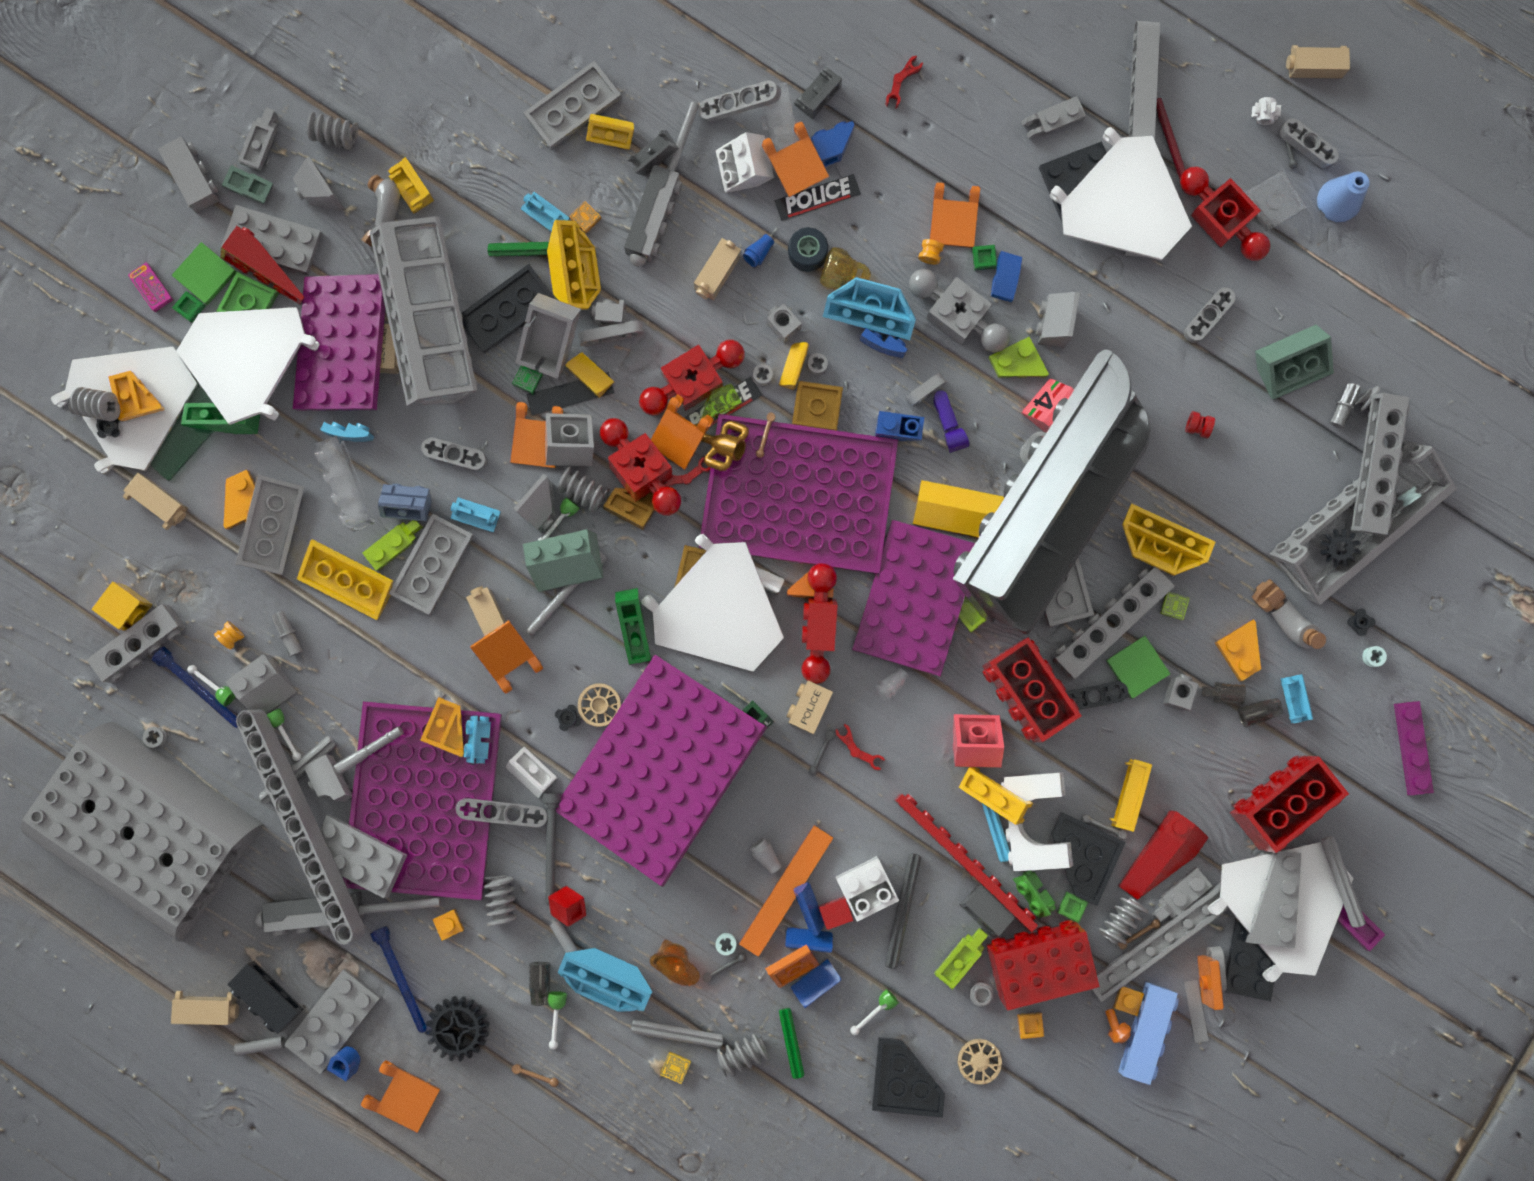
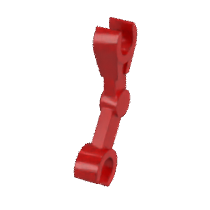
(898, 78)
(687, 478)
(856, 752)

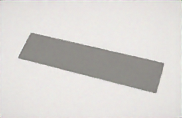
(1196, 1011)

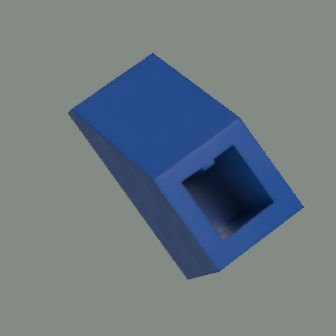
(833, 142)
(899, 426)

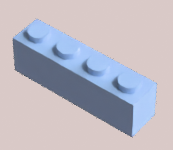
(1148, 1034)

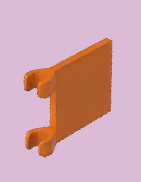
(797, 164)
(954, 221)
(677, 436)
(529, 438)
(503, 652)
(406, 1098)

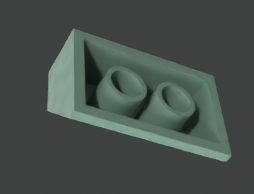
(1295, 361)
(563, 560)

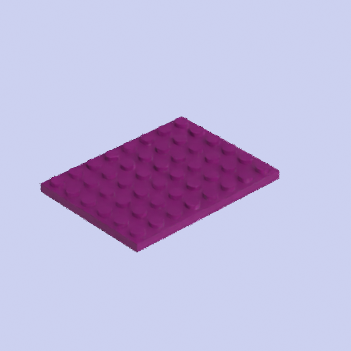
(807, 498)
(659, 769)
(410, 800)

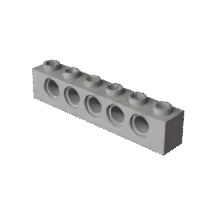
(1371, 472)
(1158, 587)

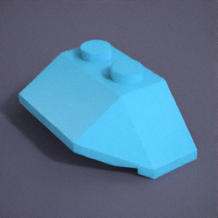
(871, 307)
(605, 979)

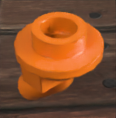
(1118, 1032)

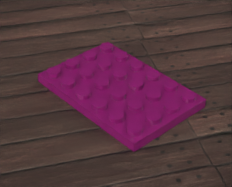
(348, 323)
(913, 599)

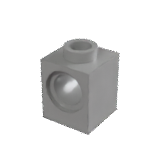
(787, 331)
(1172, 698)

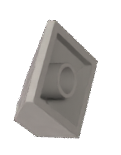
(314, 187)
(538, 504)

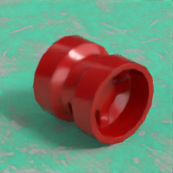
(1200, 424)

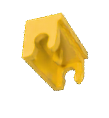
(410, 185)

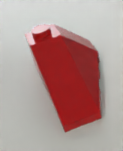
(248, 254)
(1167, 850)

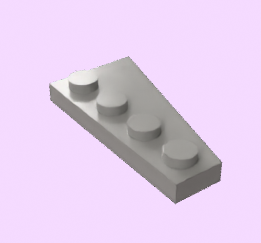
(1278, 907)

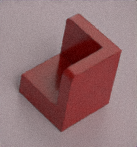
(567, 906)
(835, 913)

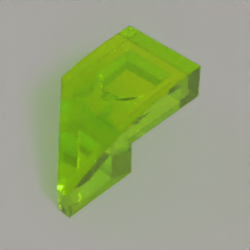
(721, 401)

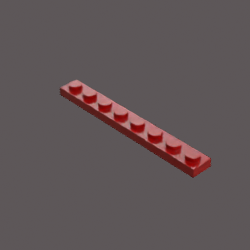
(973, 867)

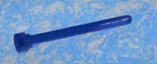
(164, 659)
(381, 937)

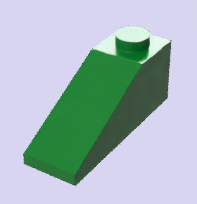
(208, 417)
(632, 626)

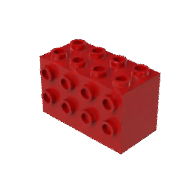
(1031, 691)
(1288, 803)
(1042, 965)

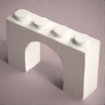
(1026, 852)

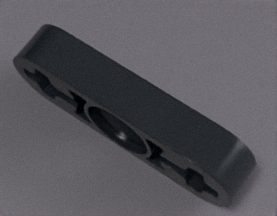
(1109, 687)

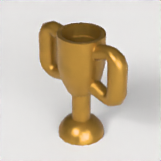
(726, 445)

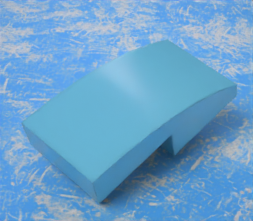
(352, 433)

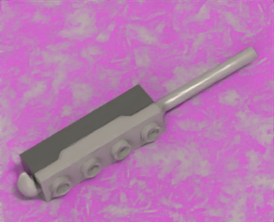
(657, 202)
(306, 912)

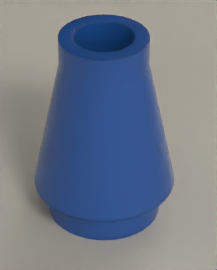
(756, 252)

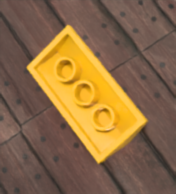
(953, 508)
(345, 580)

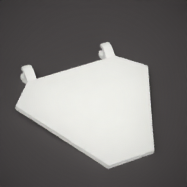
(1126, 201)
(243, 357)
(143, 436)
(718, 609)
(1317, 907)

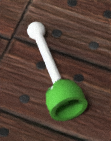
(567, 508)
(223, 695)
(277, 719)
(556, 1001)
(886, 1001)

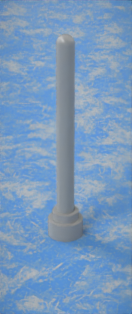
(554, 604)

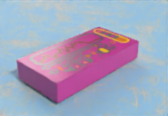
(150, 287)

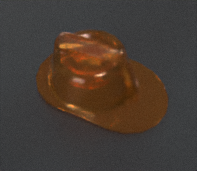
(674, 963)

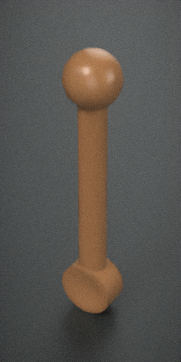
(770, 418)
(1154, 924)
(517, 1068)

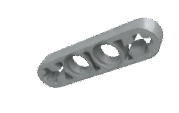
(739, 101)
(501, 814)

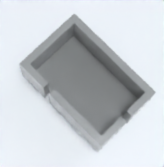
(548, 335)

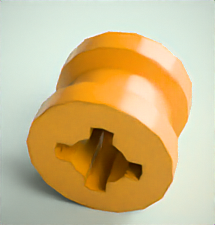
(931, 252)
(229, 635)

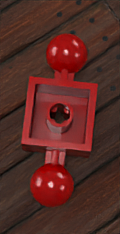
(1215, 222)
(693, 362)
(638, 480)
(821, 623)

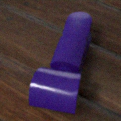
(955, 438)

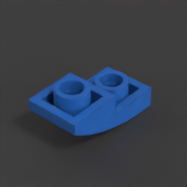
(1006, 276)
(892, 346)

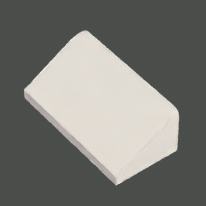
(770, 581)
(531, 772)

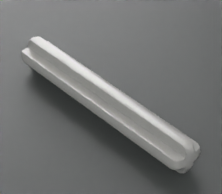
(319, 750)
(1343, 882)
(677, 1033)

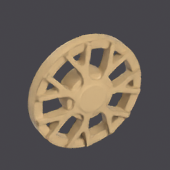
(598, 704)
(979, 1061)

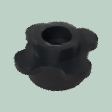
(103, 431)
(1354, 622)
(569, 711)

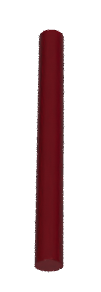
(1170, 138)

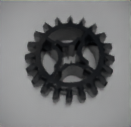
(437, 1031)

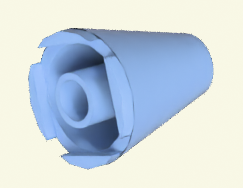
(1343, 196)

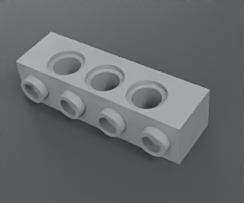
(104, 660)

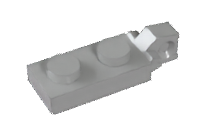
(259, 140)
(1182, 894)

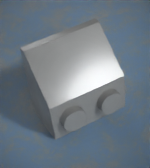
(1057, 319)
(568, 439)
(261, 685)

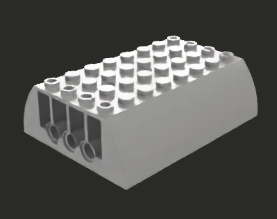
(168, 815)

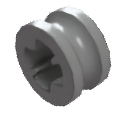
(810, 363)
(760, 382)
(149, 734)

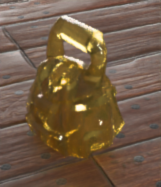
(841, 269)

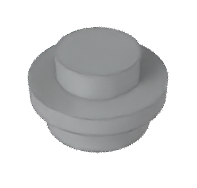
(981, 994)

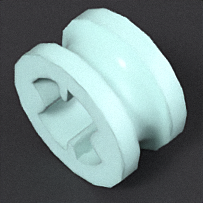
(1409, 496)
(1368, 653)
(719, 945)

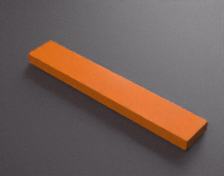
(783, 894)

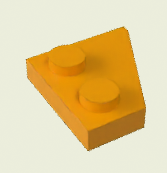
(133, 396)
(237, 498)
(1241, 650)
(445, 727)

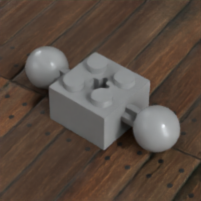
(959, 326)

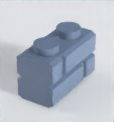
(404, 502)

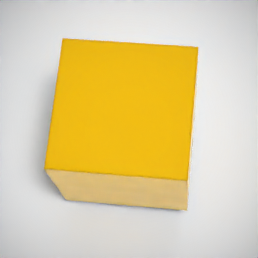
(121, 606)

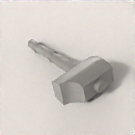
(327, 775)

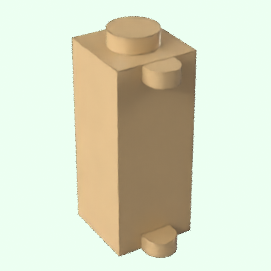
(1318, 62)
(717, 269)
(155, 500)
(485, 609)
(204, 1009)

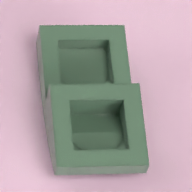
(247, 184)

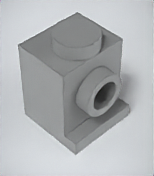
(609, 312)

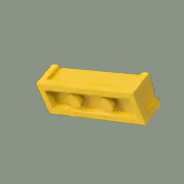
(1131, 795)
(994, 796)

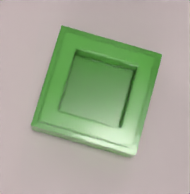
(1072, 907)

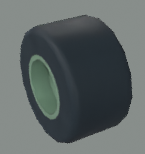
(813, 243)

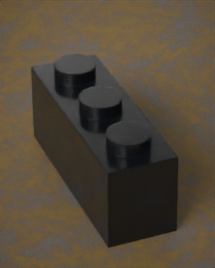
(264, 997)

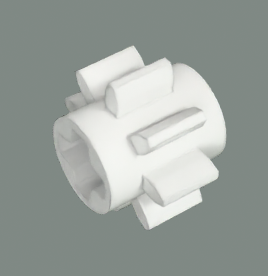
(1266, 111)

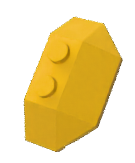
(573, 265)
(1164, 542)

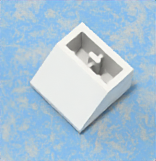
(744, 163)
(867, 888)

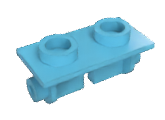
(542, 210)
(475, 514)
(1296, 698)
(476, 731)

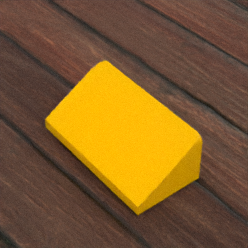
(610, 131)
(794, 365)
(589, 374)

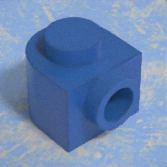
(344, 1063)

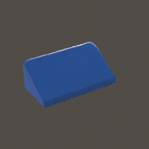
(809, 908)
(799, 937)
(816, 983)

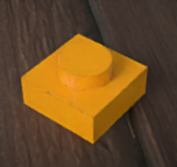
(448, 924)
(1128, 1000)

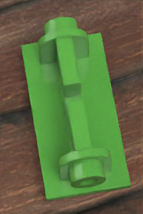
(1039, 903)

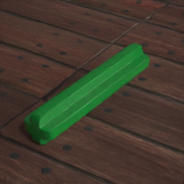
(517, 249)
(791, 1043)

